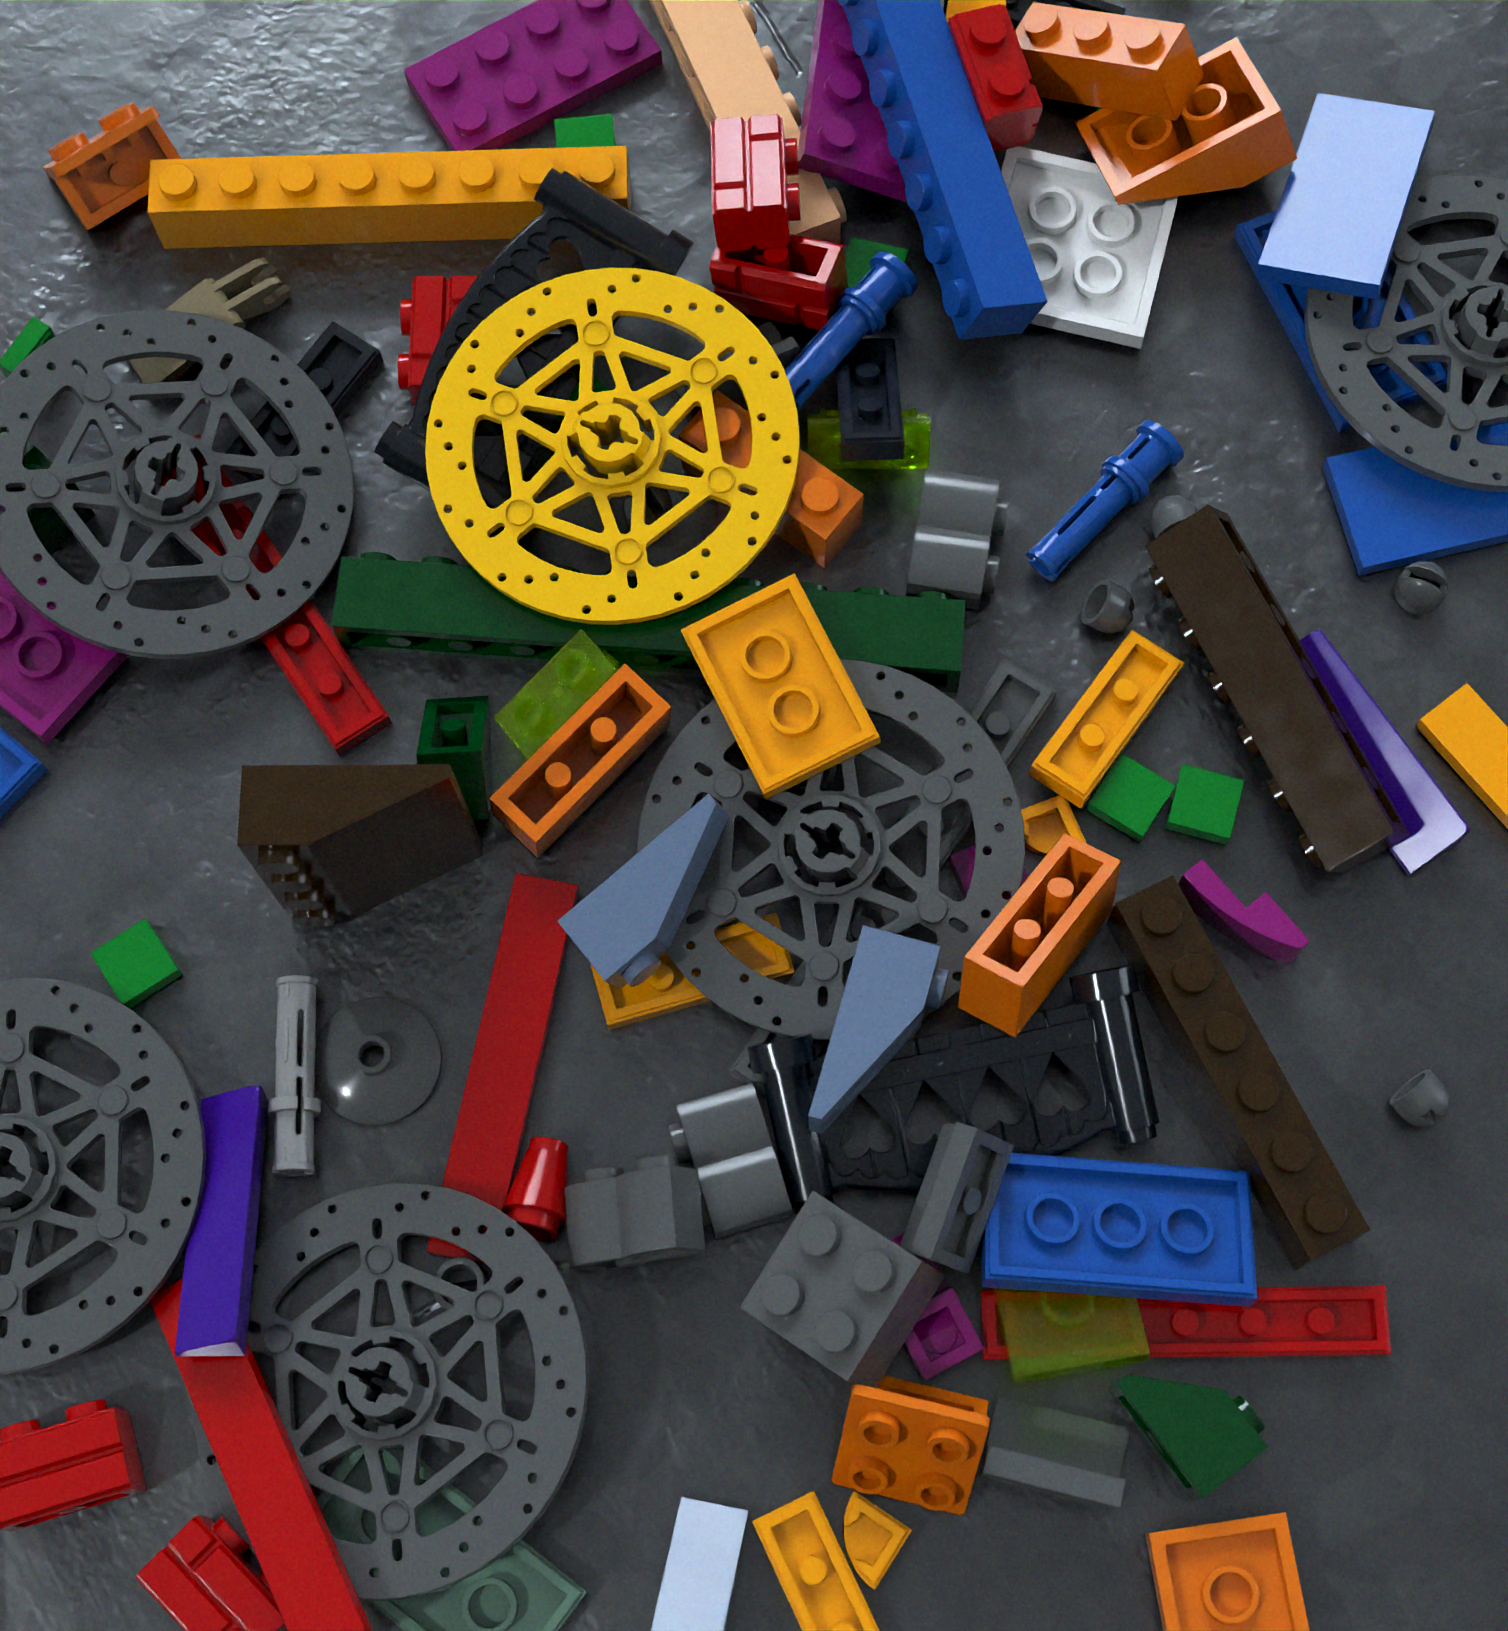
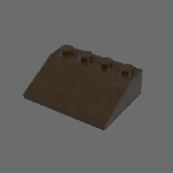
(351, 834)

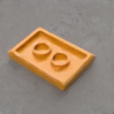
(780, 686)

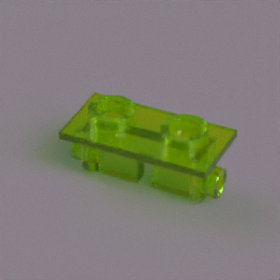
(825, 446)
(556, 693)

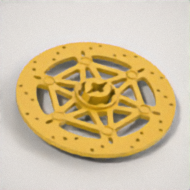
(625, 466)

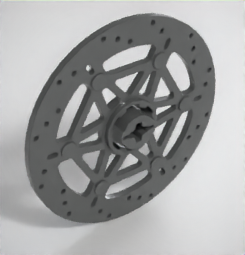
(1469, 346)
(174, 508)
(824, 966)
(35, 1199)
(370, 1355)

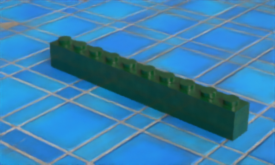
(457, 613)

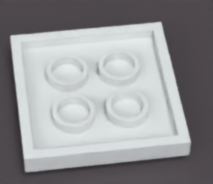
(1089, 252)

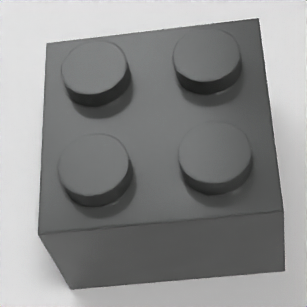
(842, 1292)

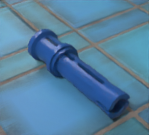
(858, 314)
(1121, 482)

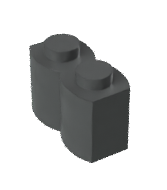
(954, 536)
(734, 1160)
(634, 1215)

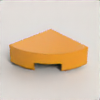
(1047, 822)
(871, 1538)

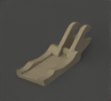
(227, 300)

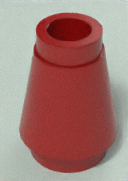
(538, 1189)

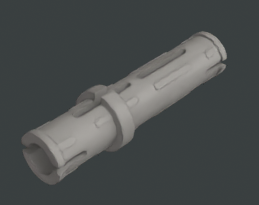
(295, 1077)

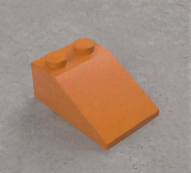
(1219, 142)

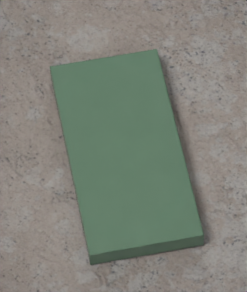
(509, 1595)

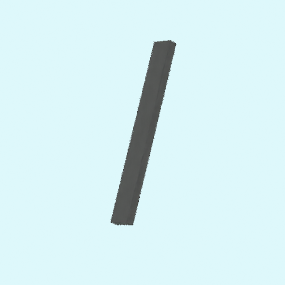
(1008, 714)

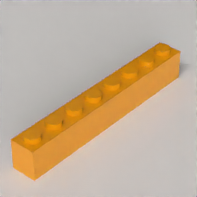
(366, 195)

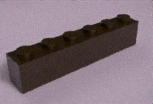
(1275, 691)
(1236, 1073)

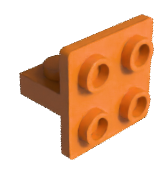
(111, 167)
(912, 1444)

